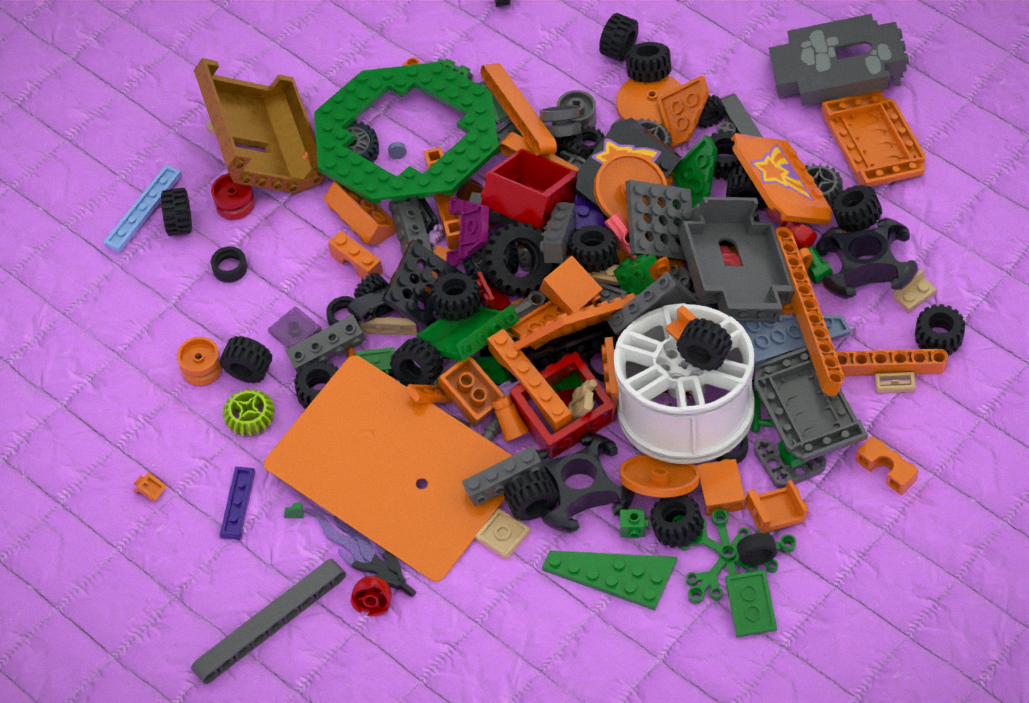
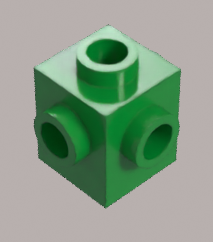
(633, 523)

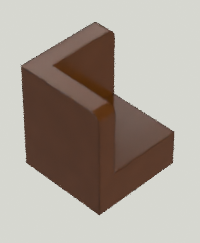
(467, 188)

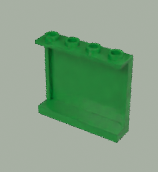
(466, 337)

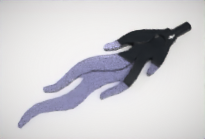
(363, 553)

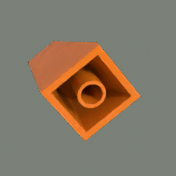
(571, 286)

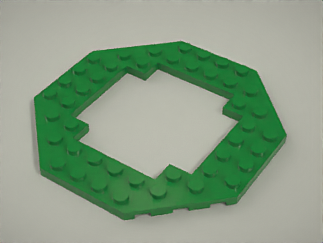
(445, 174)

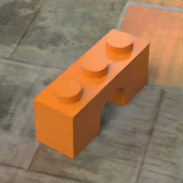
(346, 249)
(876, 453)

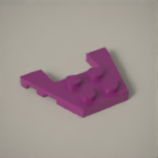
(473, 229)

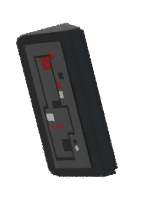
(428, 215)

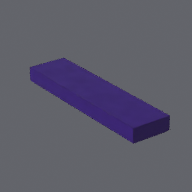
(237, 503)

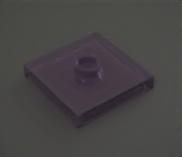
(294, 327)

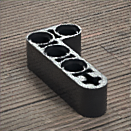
(370, 305)

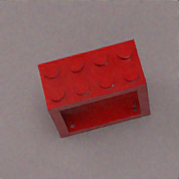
(528, 187)
(569, 435)

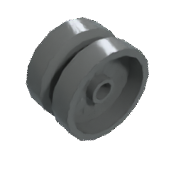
(586, 105)
(561, 120)

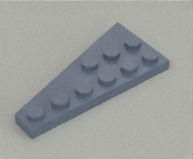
(784, 336)

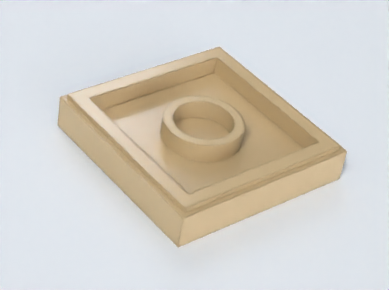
(502, 534)

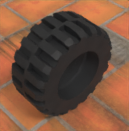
(496, 269)

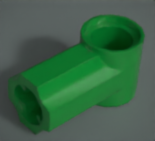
(818, 267)

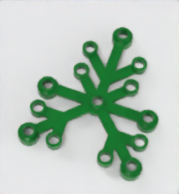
(709, 578)

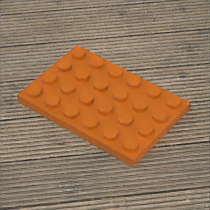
(574, 322)

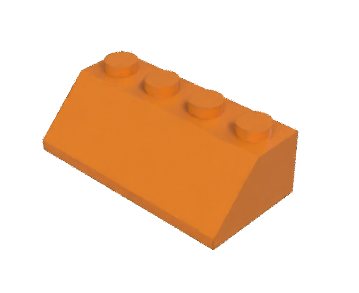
(360, 214)

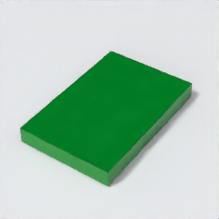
(750, 603)

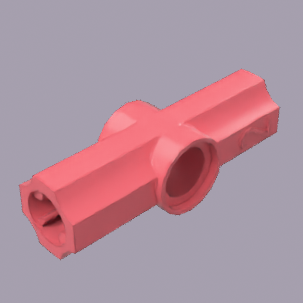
(620, 229)

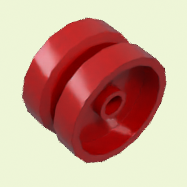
(232, 199)

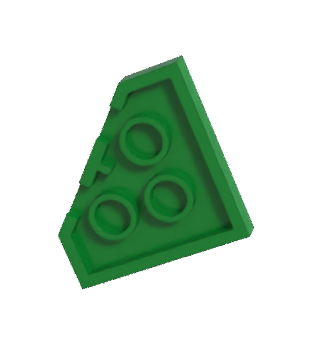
(697, 170)

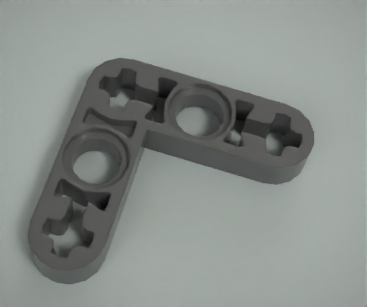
(786, 472)

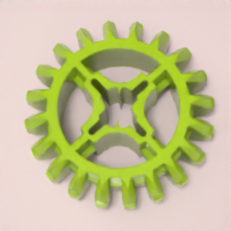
(250, 418)

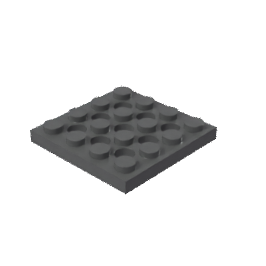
(669, 231)

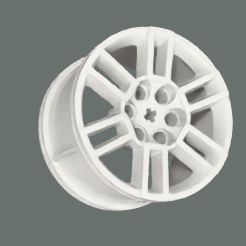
(650, 359)

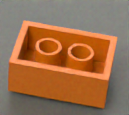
(470, 390)

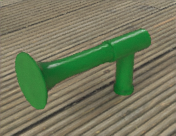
(757, 421)

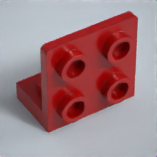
(491, 296)

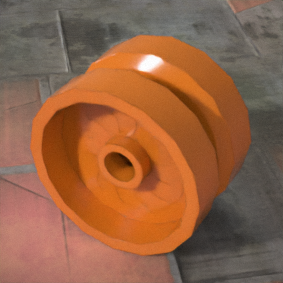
(199, 361)

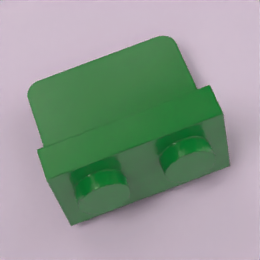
(634, 274)

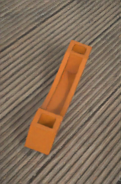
(450, 222)
(545, 398)

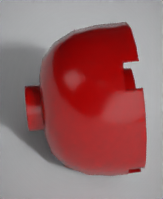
(802, 234)
(371, 595)

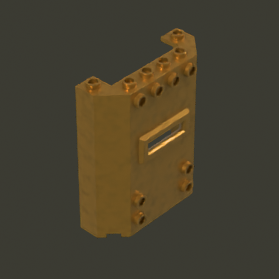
(262, 119)

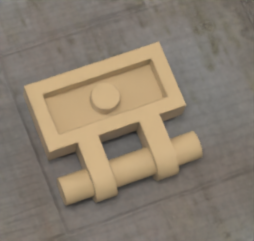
(582, 400)

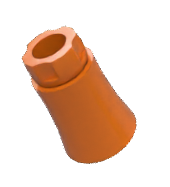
(509, 418)

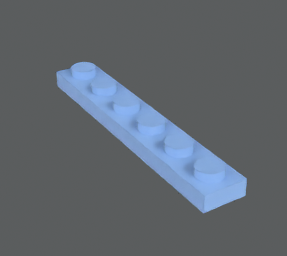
(141, 209)

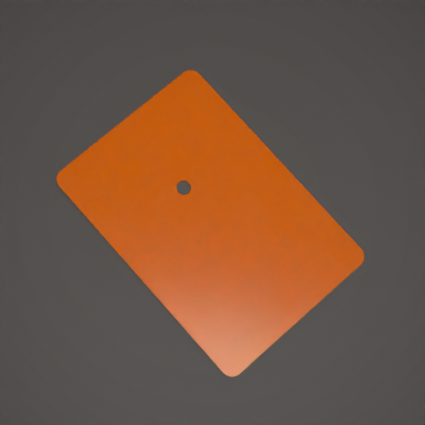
(375, 479)

